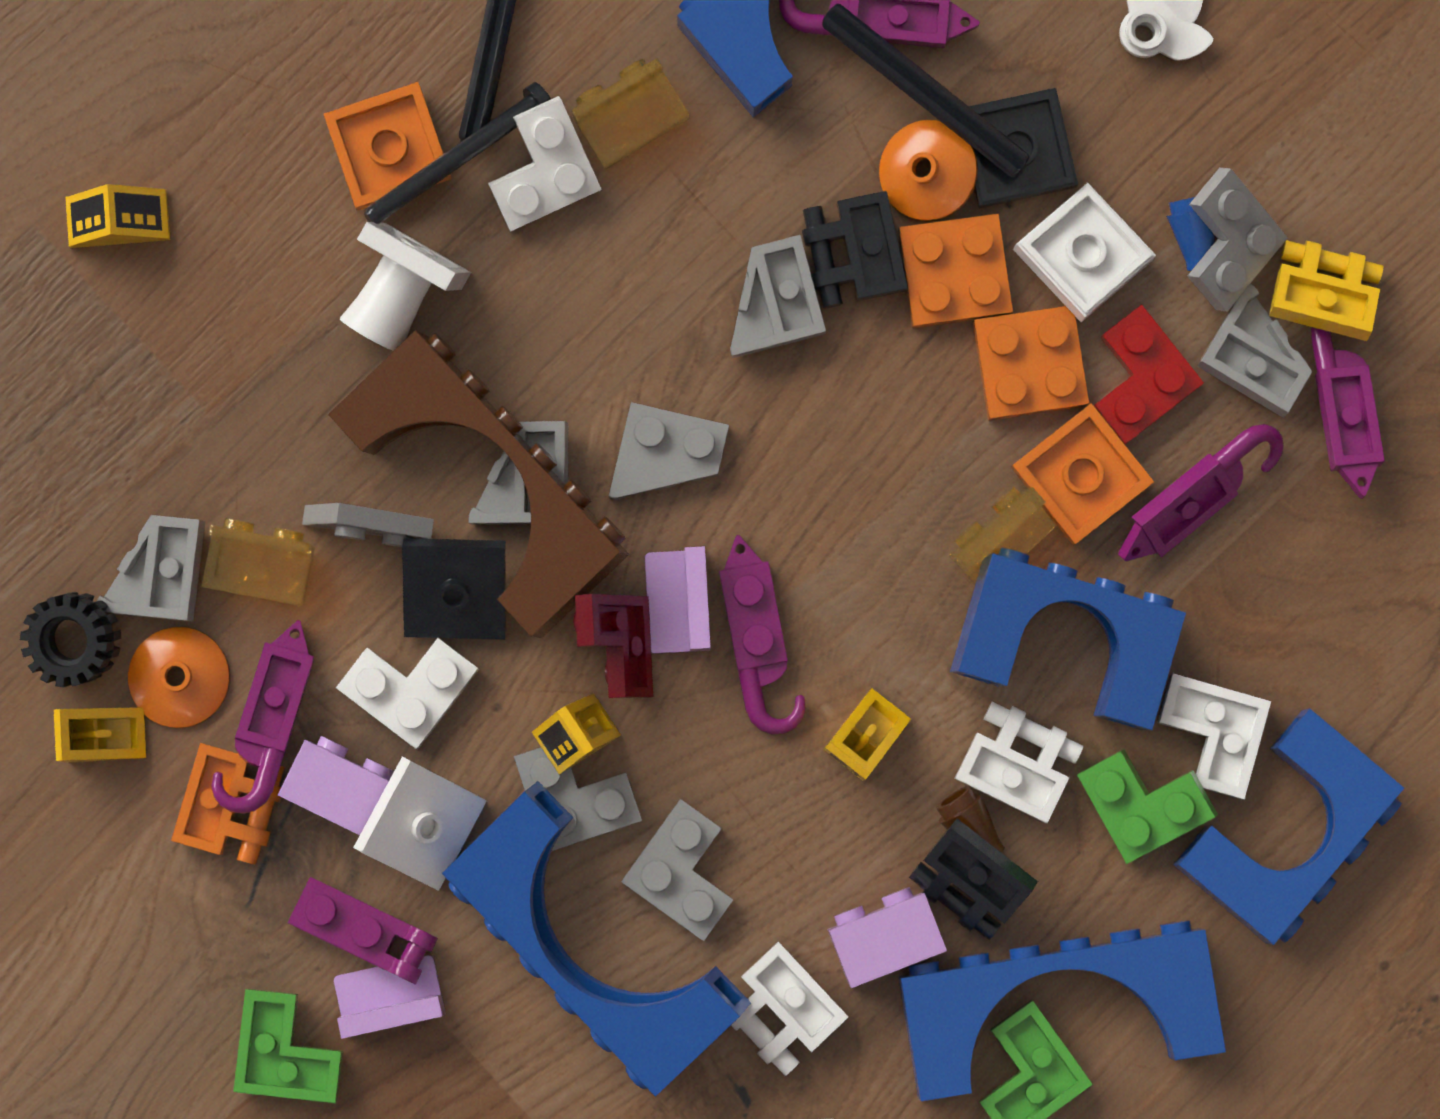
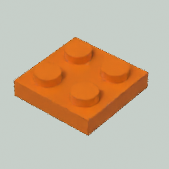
(383, 142)
(955, 270)
(1030, 363)
(1082, 474)

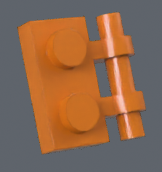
(206, 823)

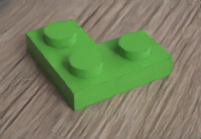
(1139, 818)
(271, 1063)
(1046, 1069)

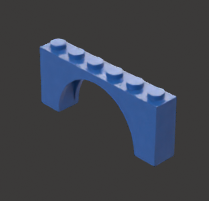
(738, 47)
(1164, 971)
(647, 1031)

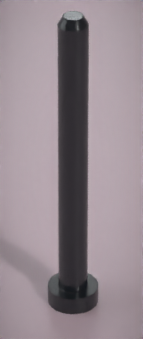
(455, 157)

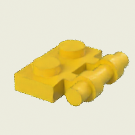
(1324, 300)

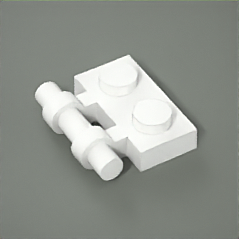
(1011, 776)
(795, 1000)

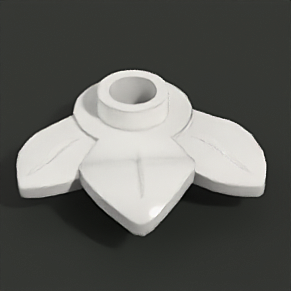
(1171, 27)

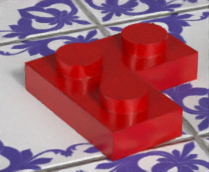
(1157, 374)

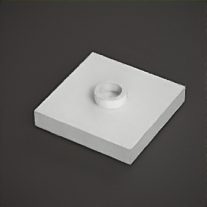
(1084, 252)
(420, 823)

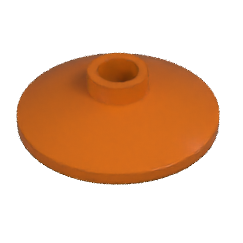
(951, 174)
(204, 682)

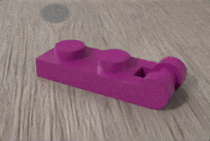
(360, 929)

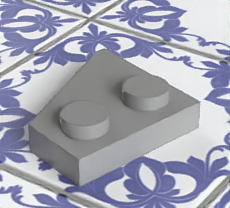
(776, 299)
(1256, 356)
(665, 450)
(506, 495)
(357, 521)
(160, 571)

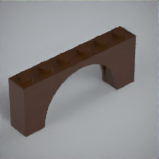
(566, 545)

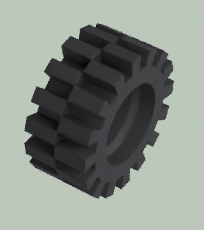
(42, 643)

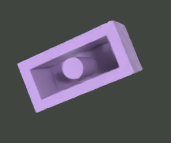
(334, 785)
(886, 938)

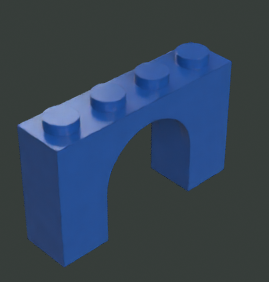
(1138, 631)
(1354, 799)

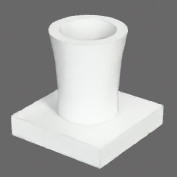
(398, 285)

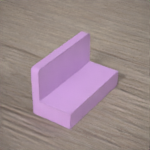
(678, 600)
(380, 1000)

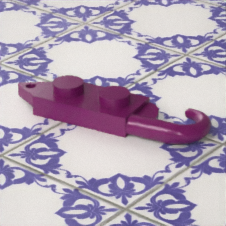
(897, 21)
(1347, 412)
(1197, 495)
(756, 635)
(269, 717)

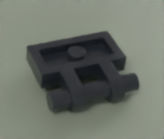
(870, 247)
(978, 871)

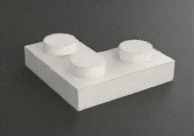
(558, 170)
(411, 703)
(1231, 728)

